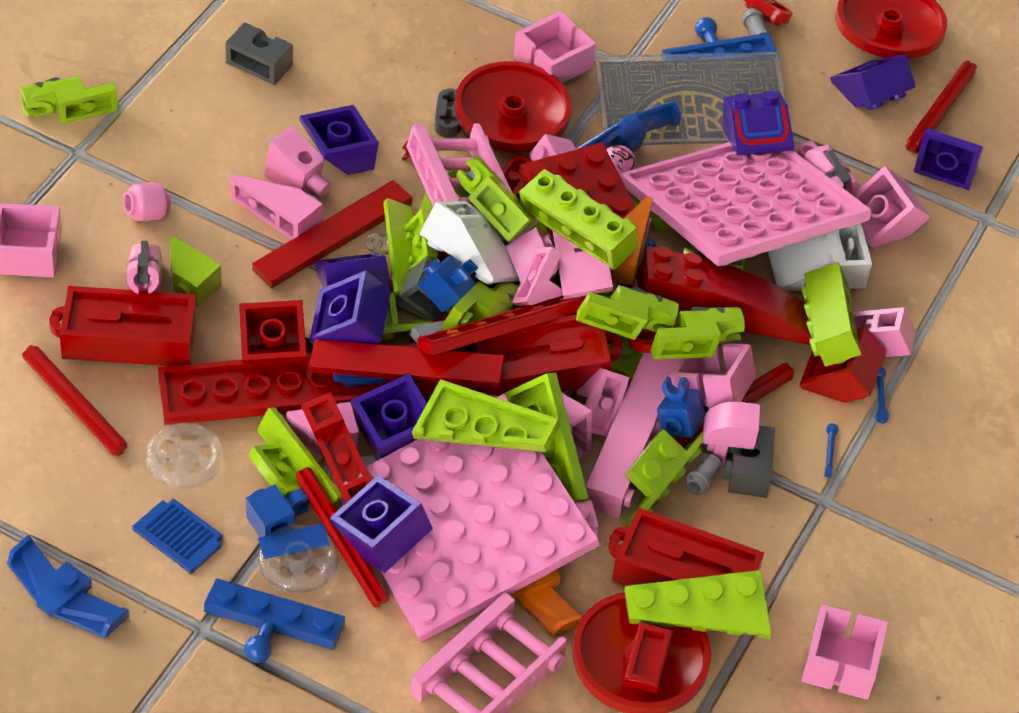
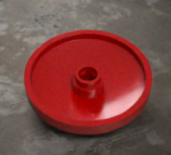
(892, 26)
(513, 104)
(604, 649)

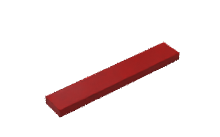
(328, 235)
(498, 324)
(398, 361)

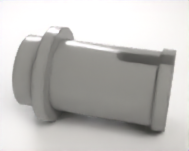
(754, 22)
(700, 479)

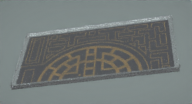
(692, 80)

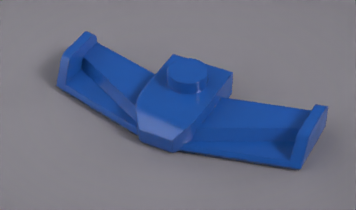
(632, 129)
(63, 590)

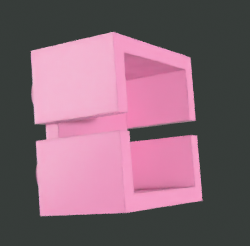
(555, 47)
(29, 239)
(709, 378)
(844, 660)

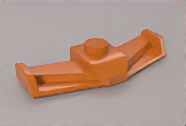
(547, 605)

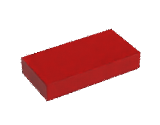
(647, 657)

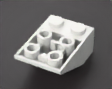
(469, 235)
(842, 246)

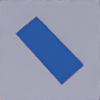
(275, 544)

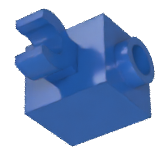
(447, 281)
(681, 409)
(270, 510)

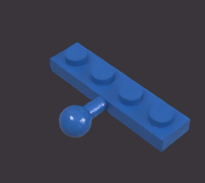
(707, 28)
(272, 615)

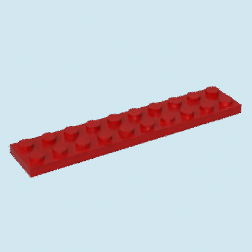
(248, 389)

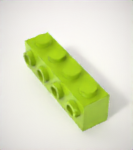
(579, 218)
(830, 315)

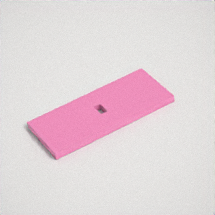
(580, 271)

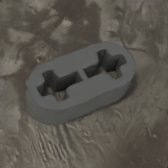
(444, 112)

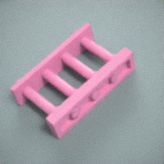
(432, 166)
(477, 638)

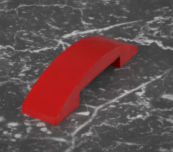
(336, 445)

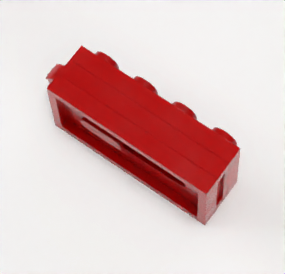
(125, 326)
(555, 346)
(669, 550)

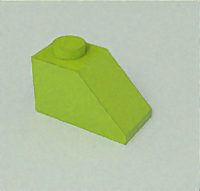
(193, 271)

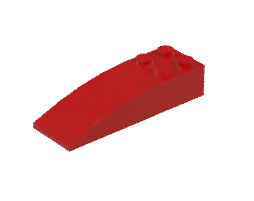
(701, 283)

